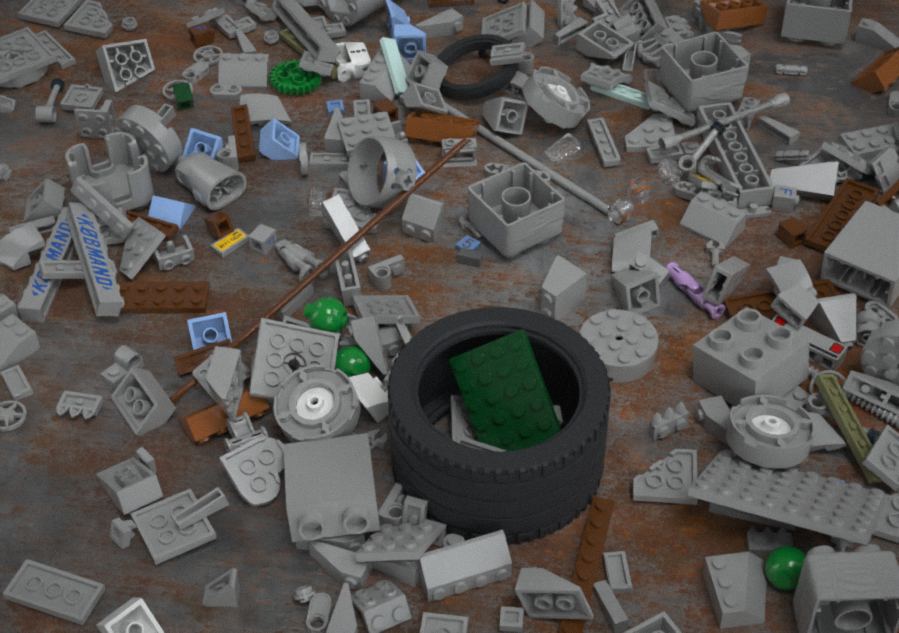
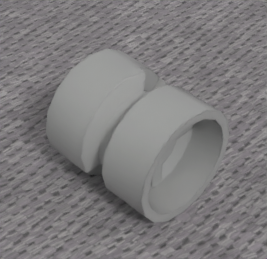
(865, 323)

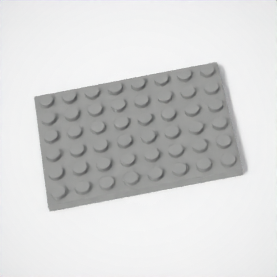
(792, 497)

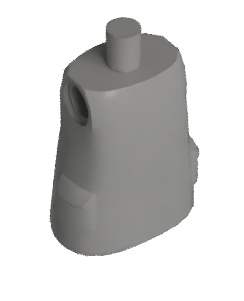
(210, 180)

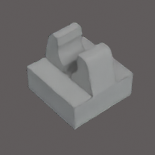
(121, 532)

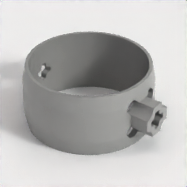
(363, 181)

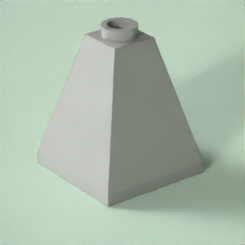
(505, 114)
(636, 290)
(837, 318)

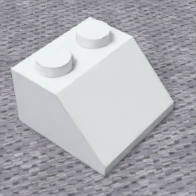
(371, 395)
(130, 618)

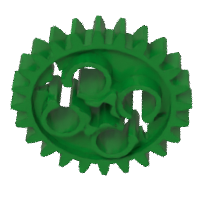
(295, 78)

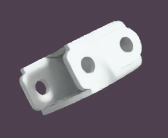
(353, 60)

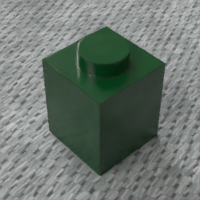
(183, 96)

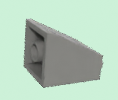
(562, 289)

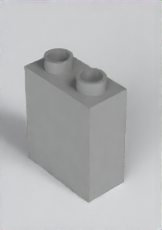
(866, 255)
(330, 488)

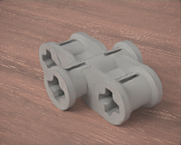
(241, 432)

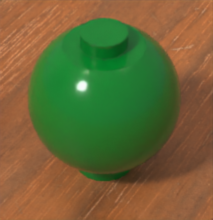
(327, 315)
(352, 361)
(784, 567)

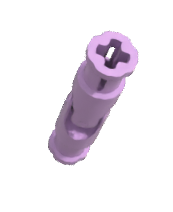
(692, 288)

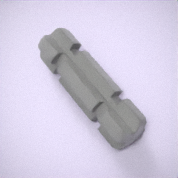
(791, 69)
(791, 155)

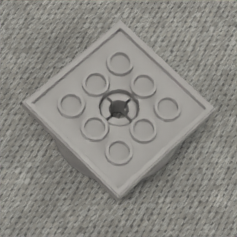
(23, 58)
(285, 345)

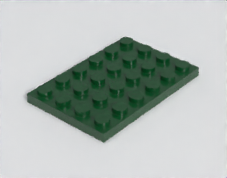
(506, 393)

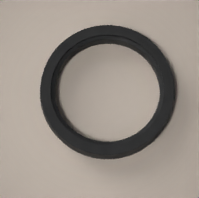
(482, 88)

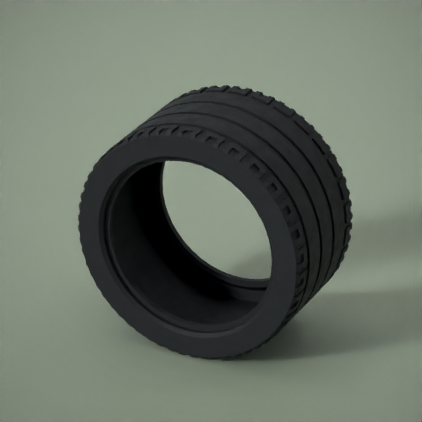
(490, 491)

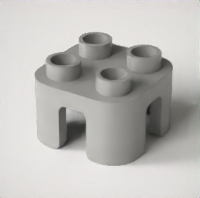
(121, 178)

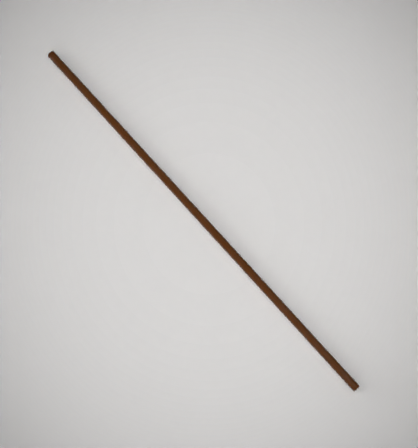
(330, 260)

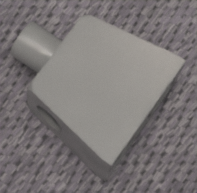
(796, 304)

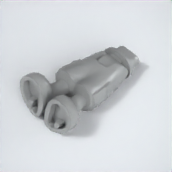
(299, 259)

